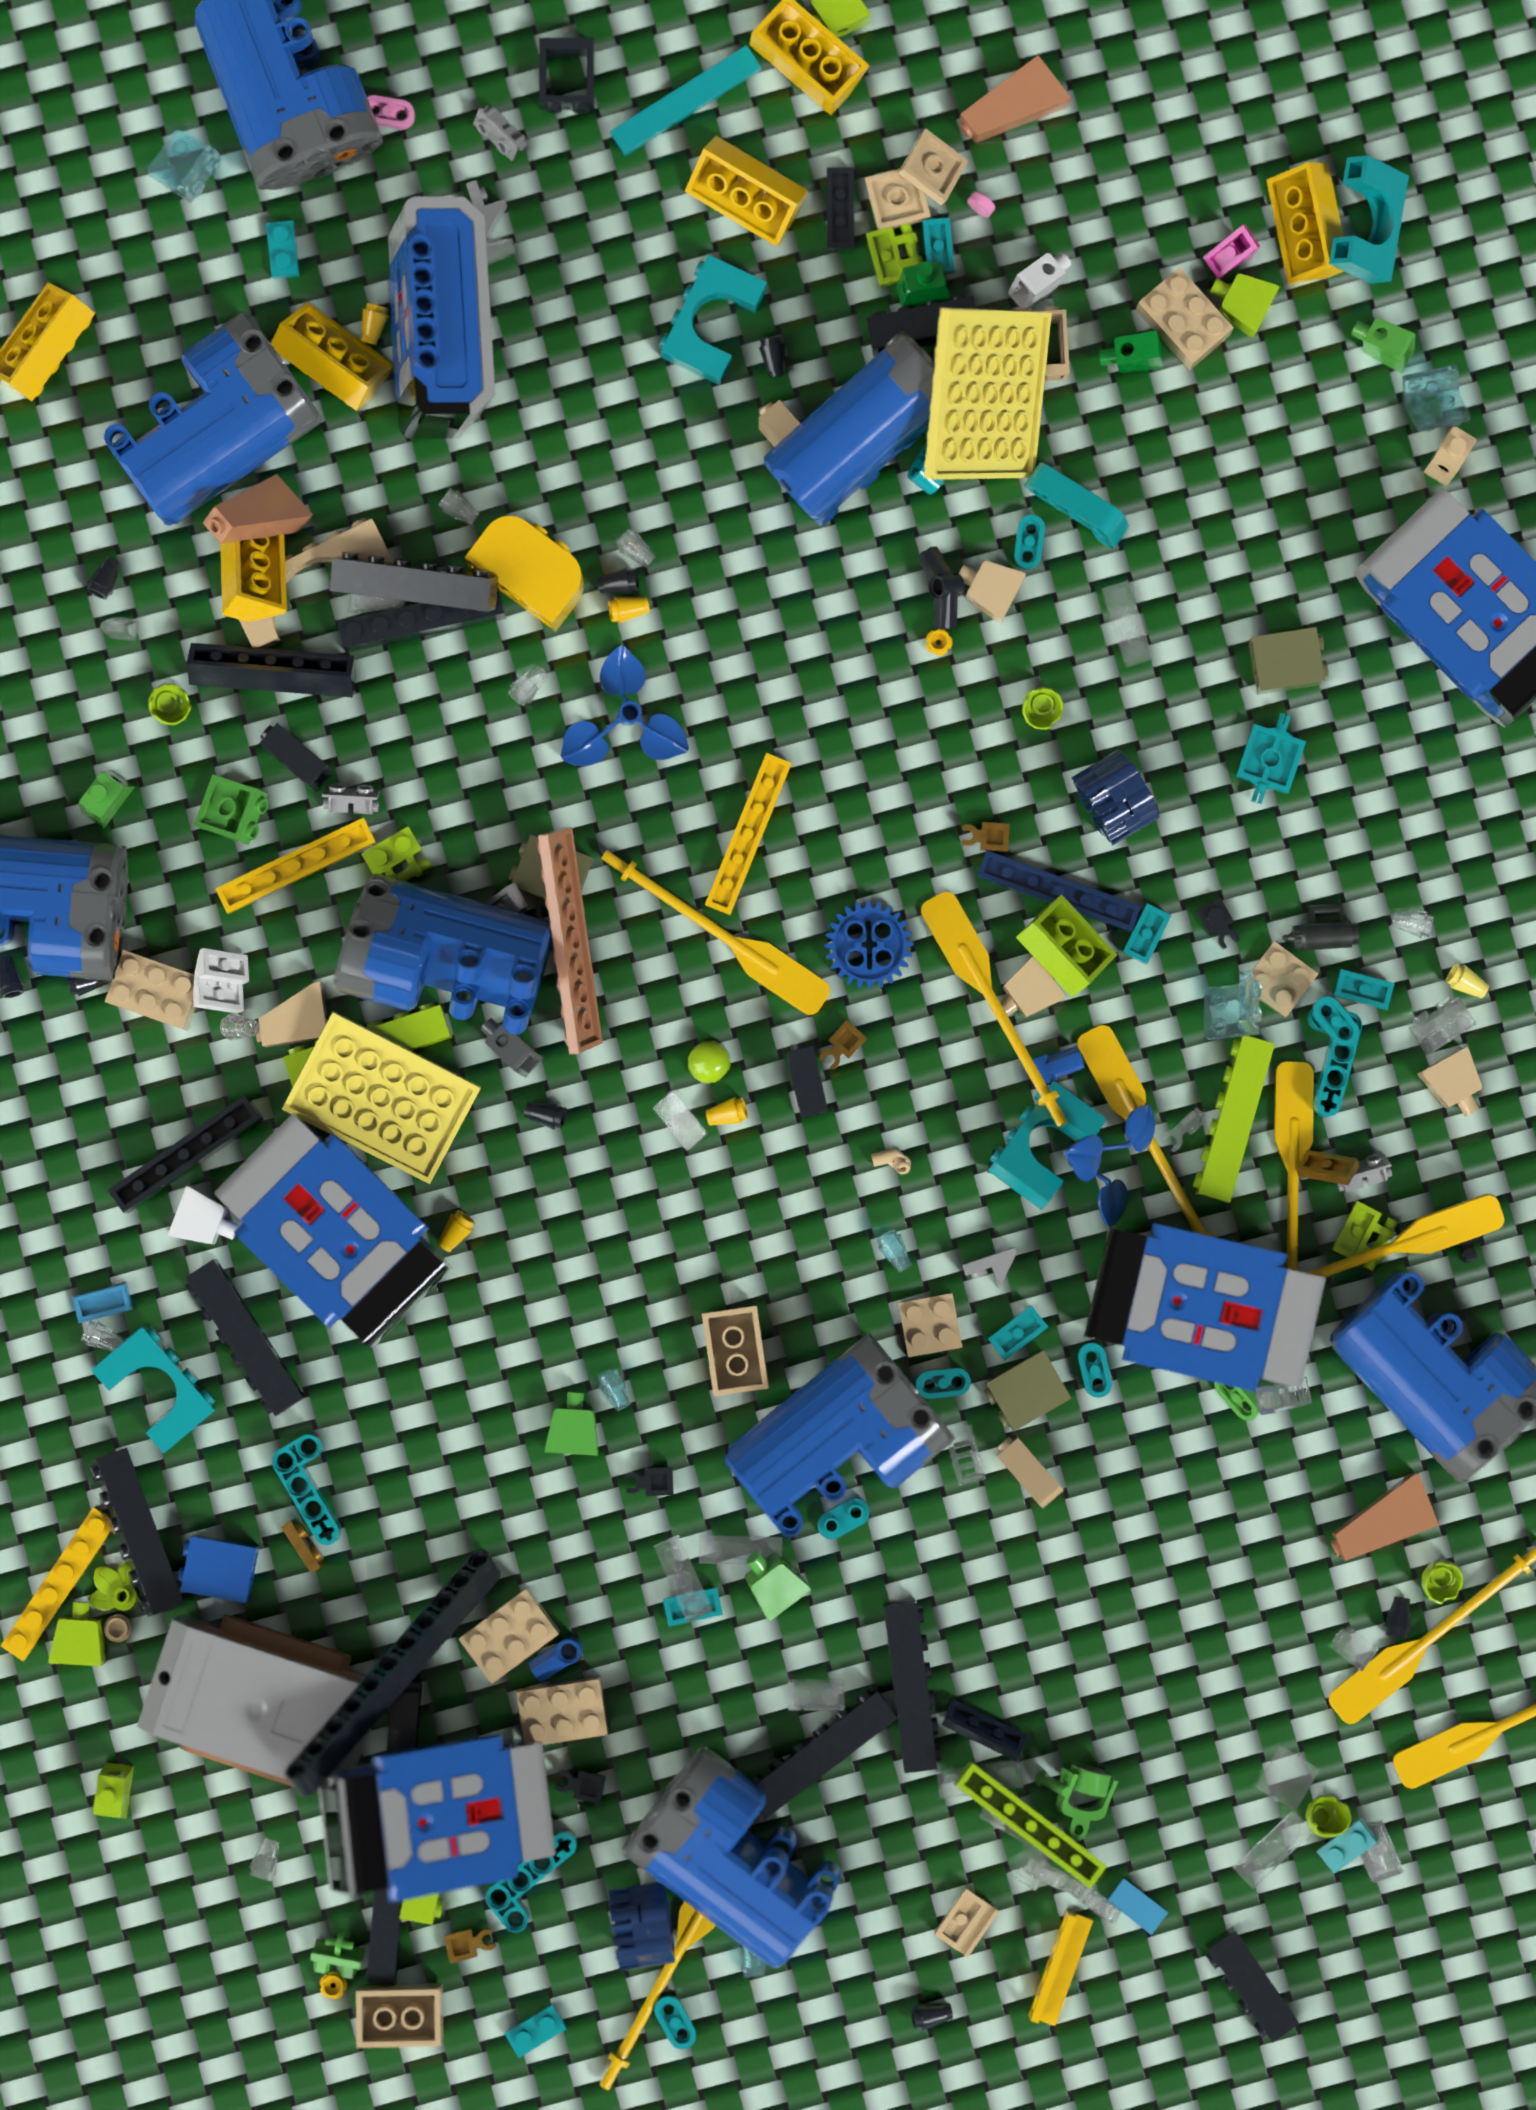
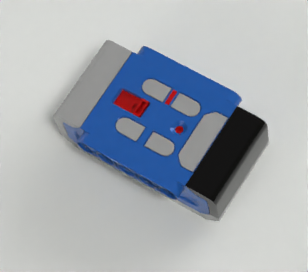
(440, 317)
(1463, 600)
(332, 1231)
(1204, 1307)
(437, 1817)

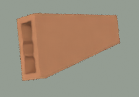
(1016, 101)
(258, 513)
(1389, 1518)

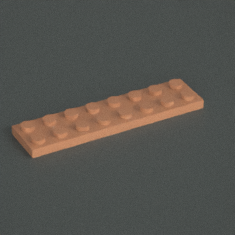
(570, 940)

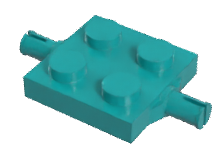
(1270, 758)

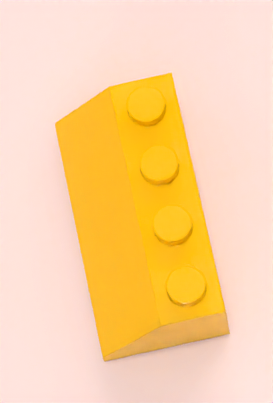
(808, 54)
(746, 190)
(1305, 221)
(42, 340)
(331, 355)
(253, 578)

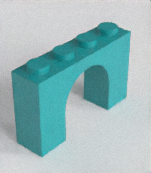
(1386, 194)
(713, 281)
(1016, 1163)
(145, 1350)

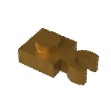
(992, 836)
(845, 1041)
(463, 1944)

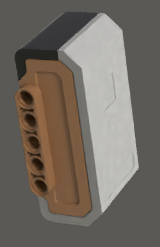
(246, 1694)

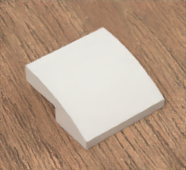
(220, 980)

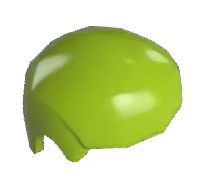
(169, 704)
(1042, 707)
(709, 1061)
(1442, 1581)
(1328, 1816)

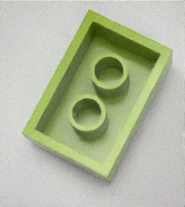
(1066, 946)

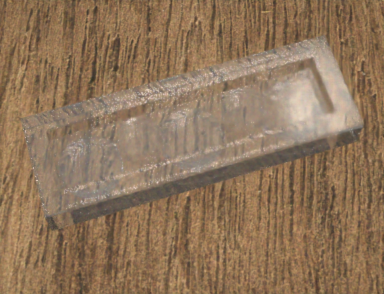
(1127, 624)
(736, 1549)
(682, 1578)
(1004, 1772)
(1272, 1849)

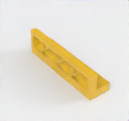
(1060, 1968)

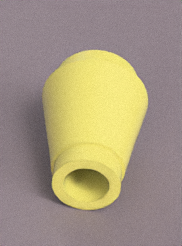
(1466, 981)

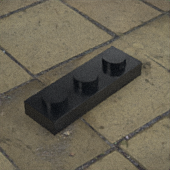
(840, 209)
(984, 1730)

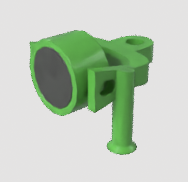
(1086, 1780)

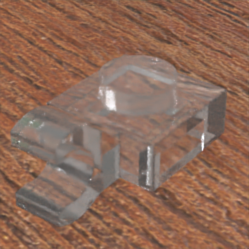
(1189, 1123)

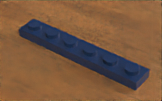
(1048, 887)

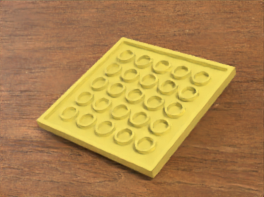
(987, 393)

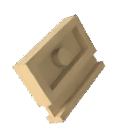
(966, 1922)

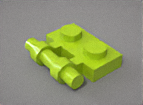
(886, 255)
(394, 851)
(1357, 1231)

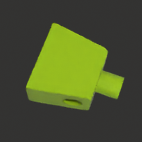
(840, 15)
(1245, 301)
(79, 1639)
(113, 1790)

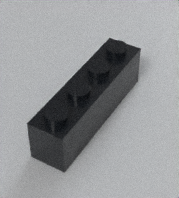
(917, 322)
(1252, 1985)

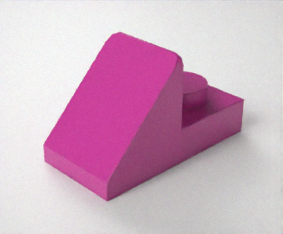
(1232, 251)

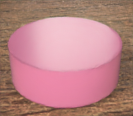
(981, 204)

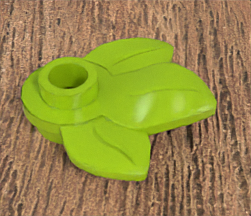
(110, 1586)

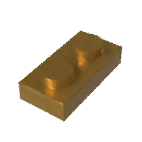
(1327, 1167)
(297, 1535)

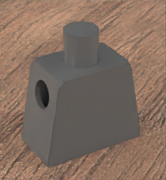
(517, 1053)

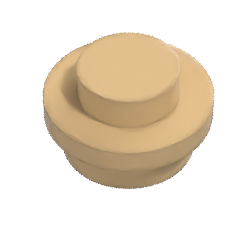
(117, 1628)

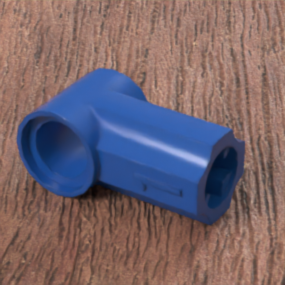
(1059, 1064)
(554, 1659)

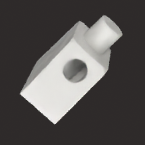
(1038, 280)
(201, 1218)

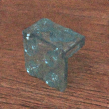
(184, 166)
(1434, 398)
(1233, 1009)

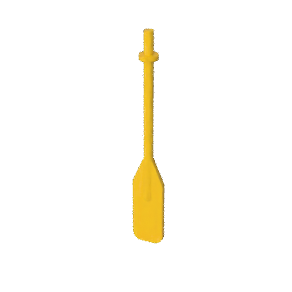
(757, 958)
(972, 964)
(1125, 1093)
(1293, 1136)
(1432, 1232)
(1399, 1662)
(1452, 1748)
(690, 1929)

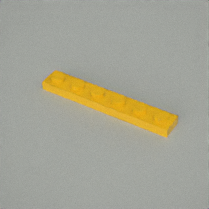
(748, 834)
(295, 865)
(58, 1584)

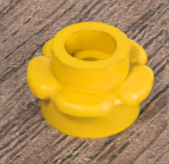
(946, 642)
(327, 1990)

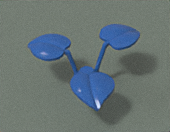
(662, 736)
(1086, 1159)

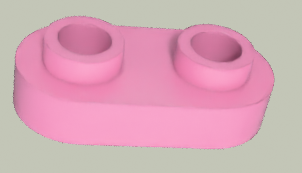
(389, 110)

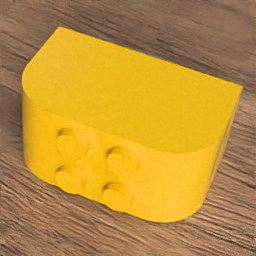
(530, 568)

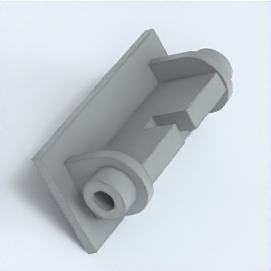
(490, 124)
(340, 797)
(1375, 1169)

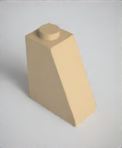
(296, 1019)
(1028, 1471)

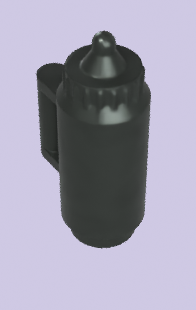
(1324, 934)

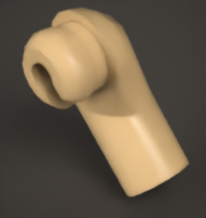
(894, 1158)

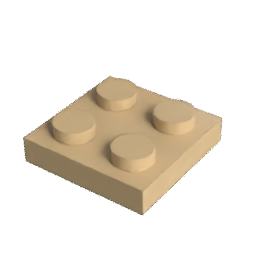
(933, 166)
(895, 200)
(1282, 979)
(930, 1325)

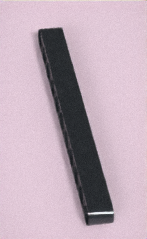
(393, 1673)
(386, 1914)

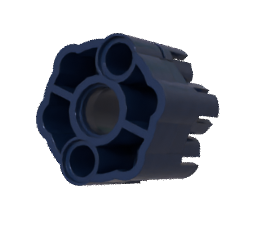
(1116, 796)
(641, 1926)

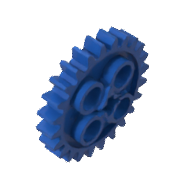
(894, 945)

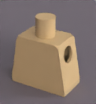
(1451, 455)
(992, 588)
(1031, 990)
(1454, 1081)

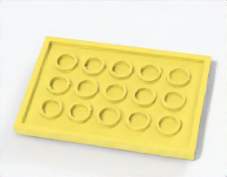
(381, 1097)

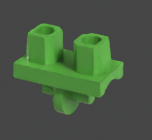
(339, 1953)

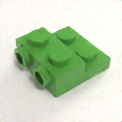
(231, 809)

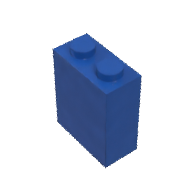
(218, 1568)

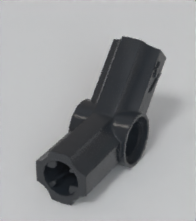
(942, 586)

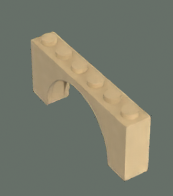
(360, 539)

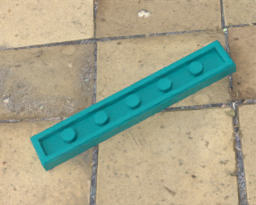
(685, 100)

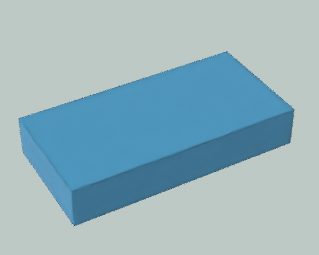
(102, 1303)
(1137, 1906)

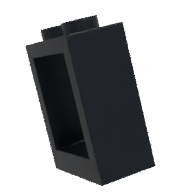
(567, 48)
(295, 756)
(806, 1080)

